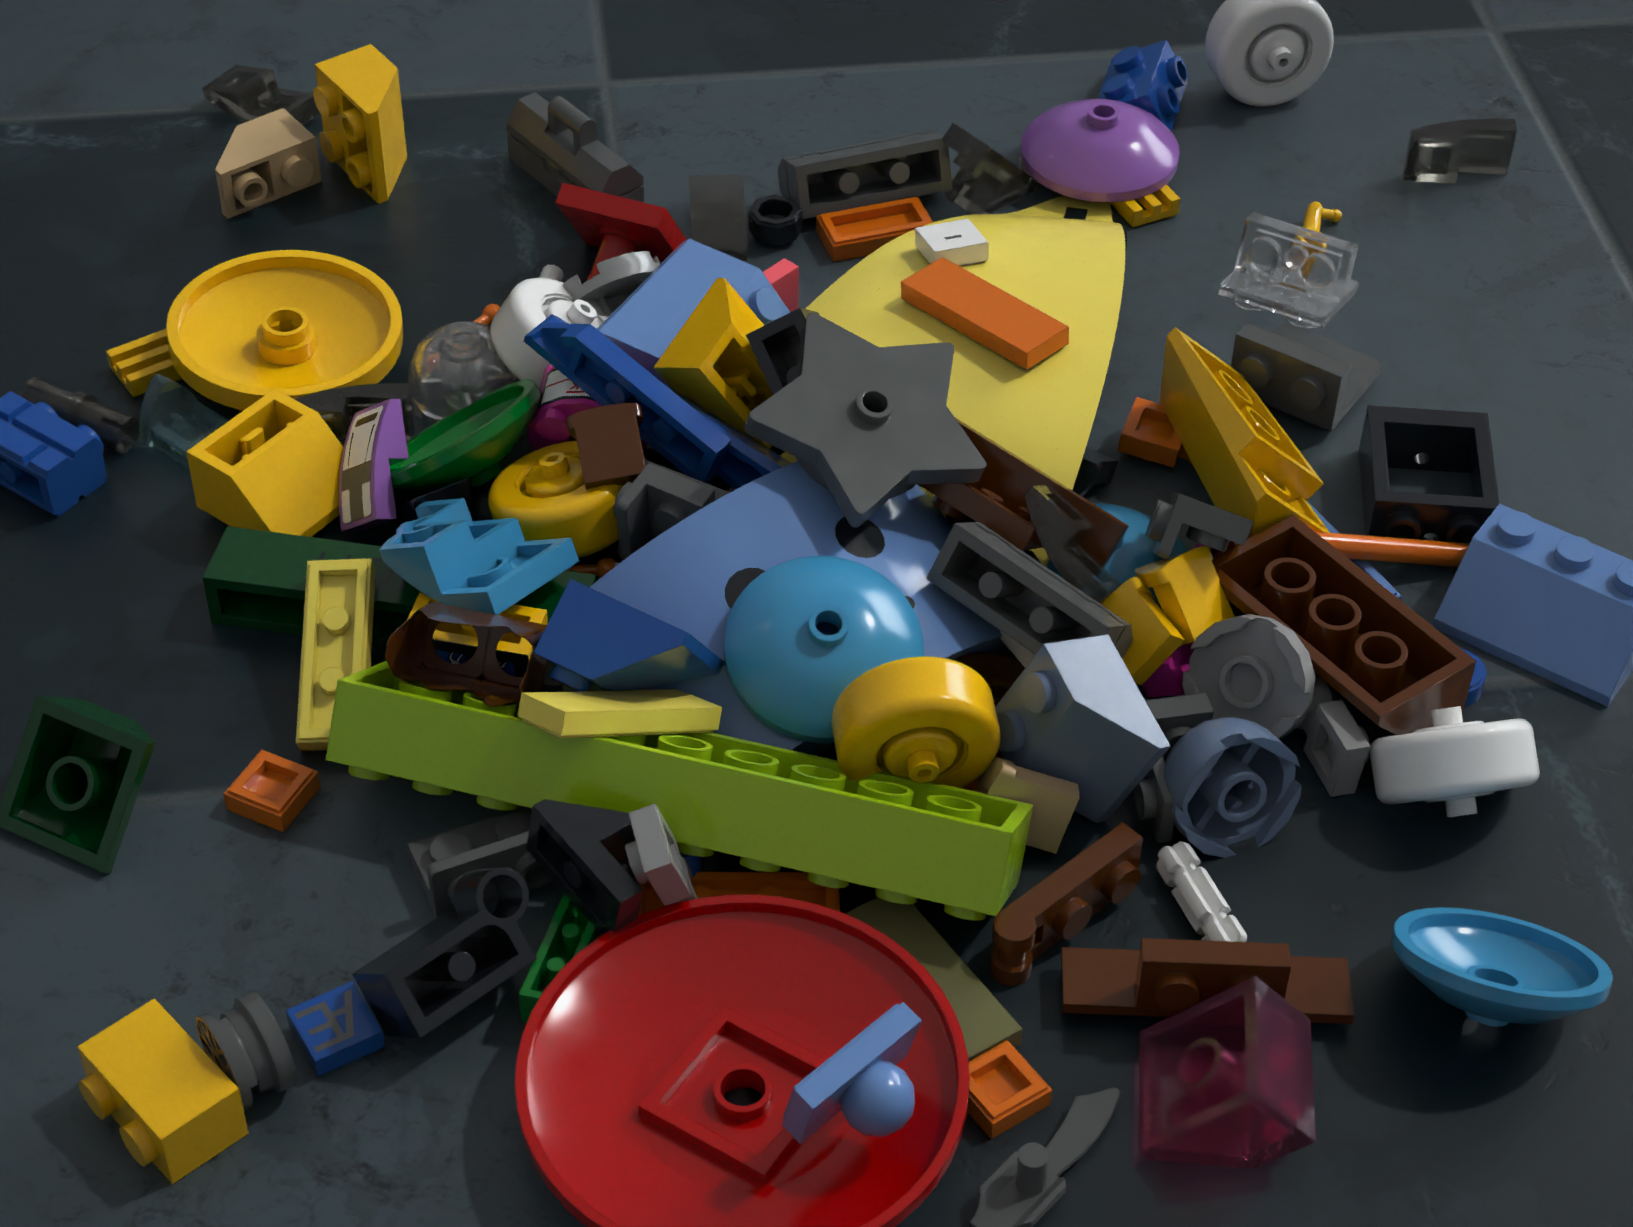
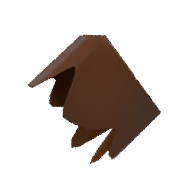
(414, 645)

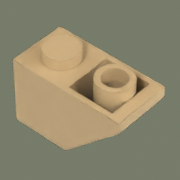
(266, 162)

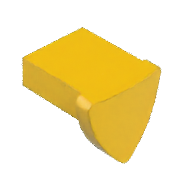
(1188, 591)
(1152, 631)

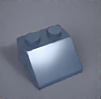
(1082, 722)

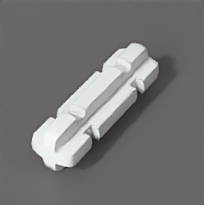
(1198, 894)

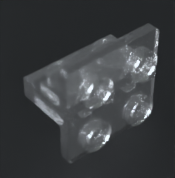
(1291, 272)

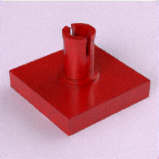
(618, 224)

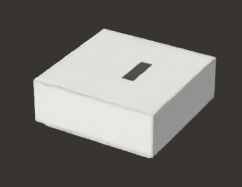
(953, 240)

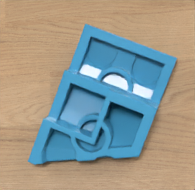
(473, 562)

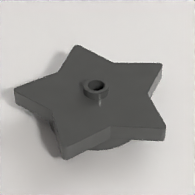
(868, 418)

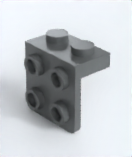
(1303, 372)

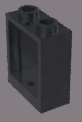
(1426, 442)

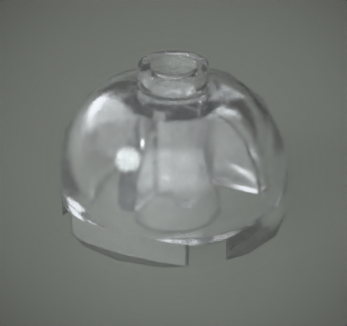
(455, 369)

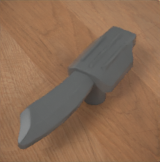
(1030, 1177)

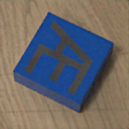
(335, 1028)

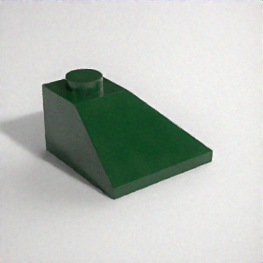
(76, 779)

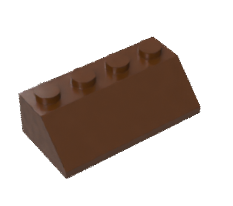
(1350, 624)

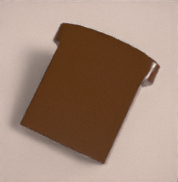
(609, 443)

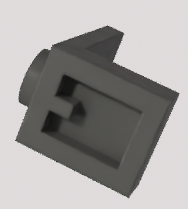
(1152, 794)

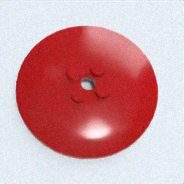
(714, 997)

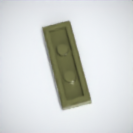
(979, 1013)

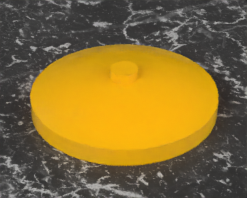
(283, 325)

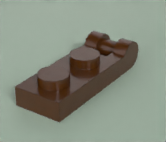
(1064, 903)

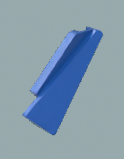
(671, 424)

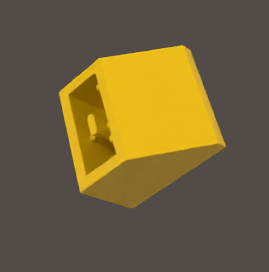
(362, 118)
(714, 360)
(269, 469)

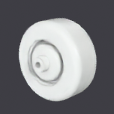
(1268, 48)
(524, 310)
(1454, 761)

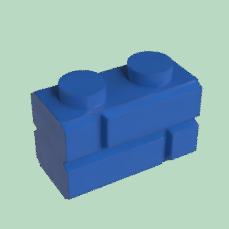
(47, 456)

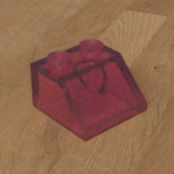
(1227, 1081)

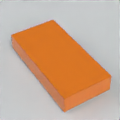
(866, 228)

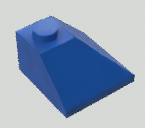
(617, 645)

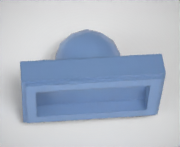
(860, 1082)

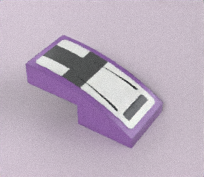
(365, 482)

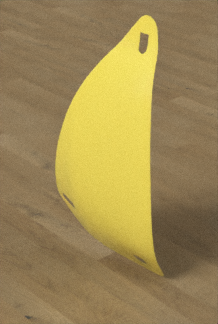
(1046, 261)

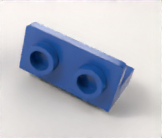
(1147, 79)

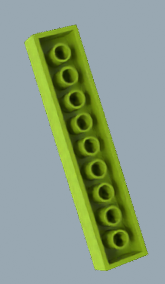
(710, 788)

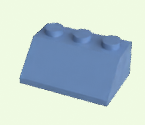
(669, 295)
(1544, 604)

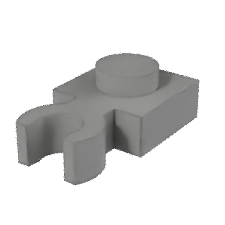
(1334, 742)
(657, 858)

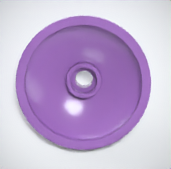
(1099, 151)

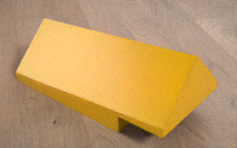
(1234, 439)

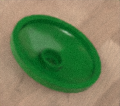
(468, 441)

